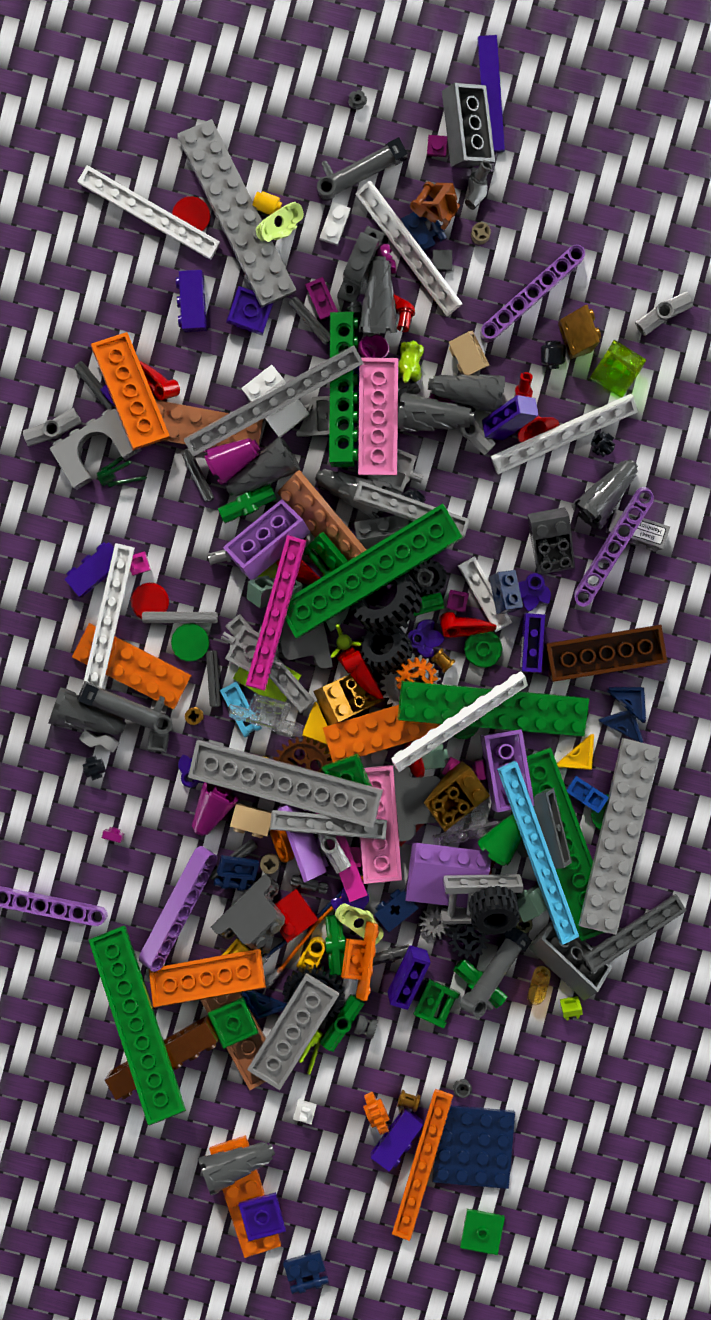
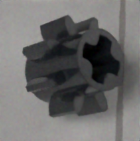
(603, 444)
(94, 768)

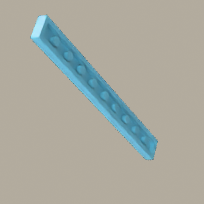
(538, 852)

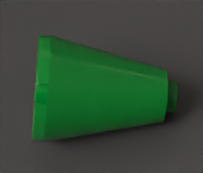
(502, 841)

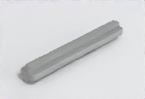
(179, 617)

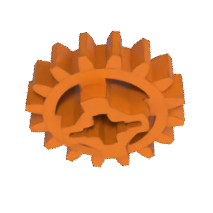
(418, 671)
(376, 1113)

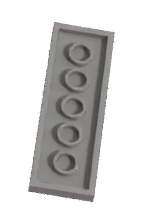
(293, 1031)

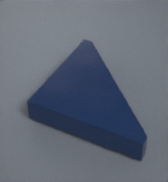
(632, 699)
(624, 723)
(261, 1004)

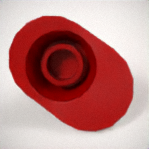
(536, 427)

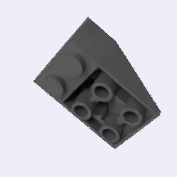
(551, 540)

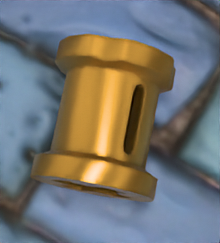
(442, 660)
(190, 720)
(408, 1100)

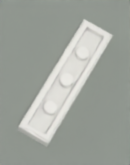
(482, 591)

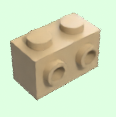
(468, 353)
(251, 820)

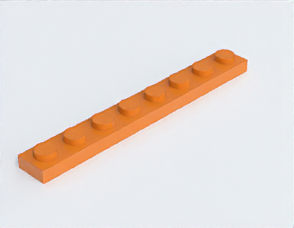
(422, 1164)

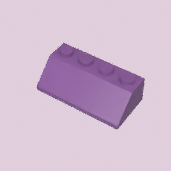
(265, 538)
(498, 751)
(306, 849)

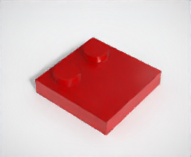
(297, 915)

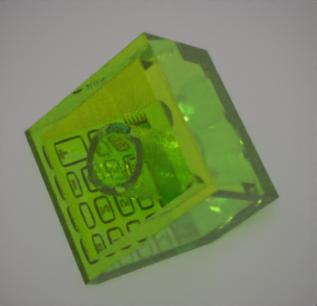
(618, 368)

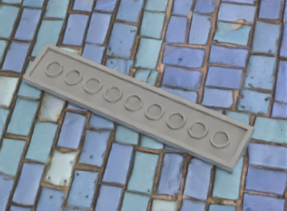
(235, 212)
(285, 783)
(619, 836)

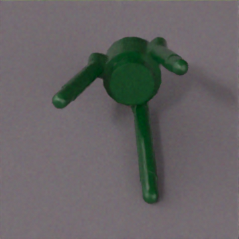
(107, 474)

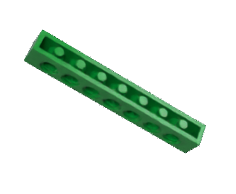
(343, 457)

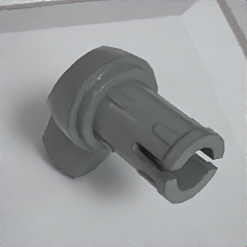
(478, 185)

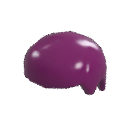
(384, 250)
(373, 347)

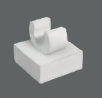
(304, 1111)

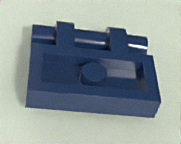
(420, 232)
(236, 867)
(304, 1266)

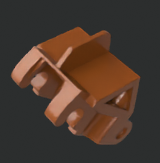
(443, 205)

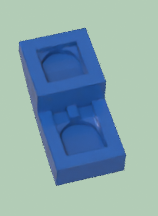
(587, 794)

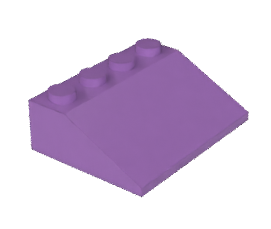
(433, 862)

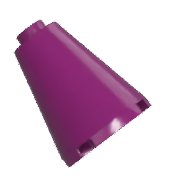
(230, 458)
(212, 807)

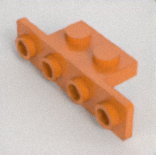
(359, 960)

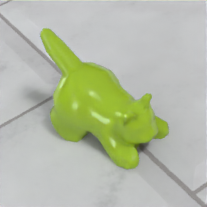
(409, 362)

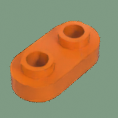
(282, 845)

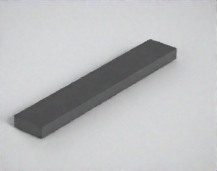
(633, 933)

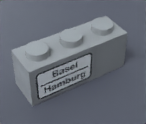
(648, 532)

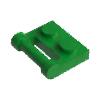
(327, 551)
(430, 1001)

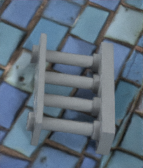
(469, 885)

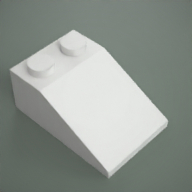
(286, 417)

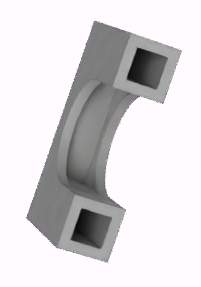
(69, 450)

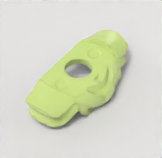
(290, 215)
(348, 914)

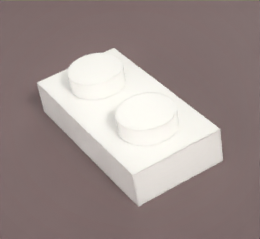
(335, 223)

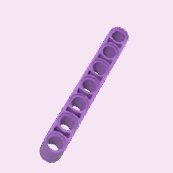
(536, 285)
(614, 537)
(178, 908)
(50, 909)

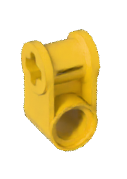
(310, 955)

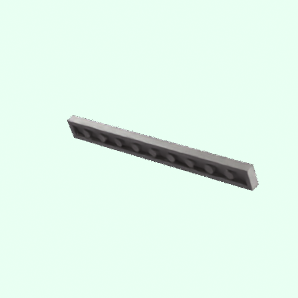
(273, 400)

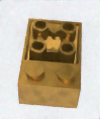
(579, 332)
(343, 699)
(456, 796)

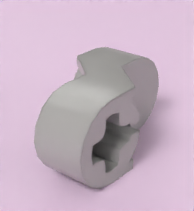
(92, 740)

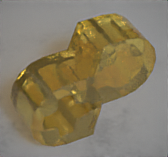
(537, 994)

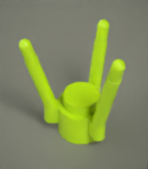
(343, 642)
(315, 1040)

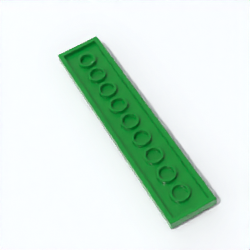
(371, 570)
(522, 711)
(574, 877)
(137, 1026)

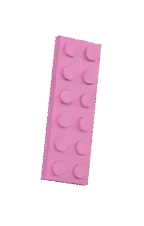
(378, 416)
(380, 856)

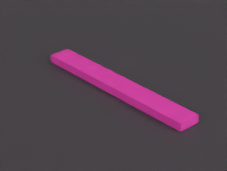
(276, 612)
(350, 877)

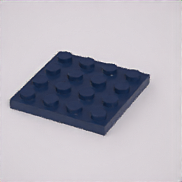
(475, 1147)

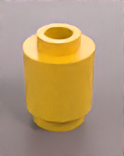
(266, 203)

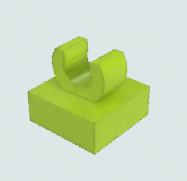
(571, 1007)

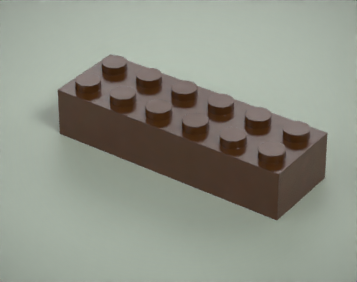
(605, 653)
(179, 1046)

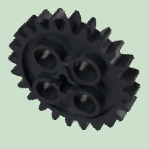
(294, 980)

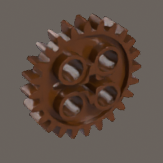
(312, 752)

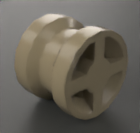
(482, 230)
(270, 863)

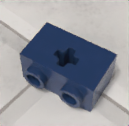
(506, 592)
(392, 919)

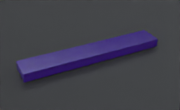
(491, 78)

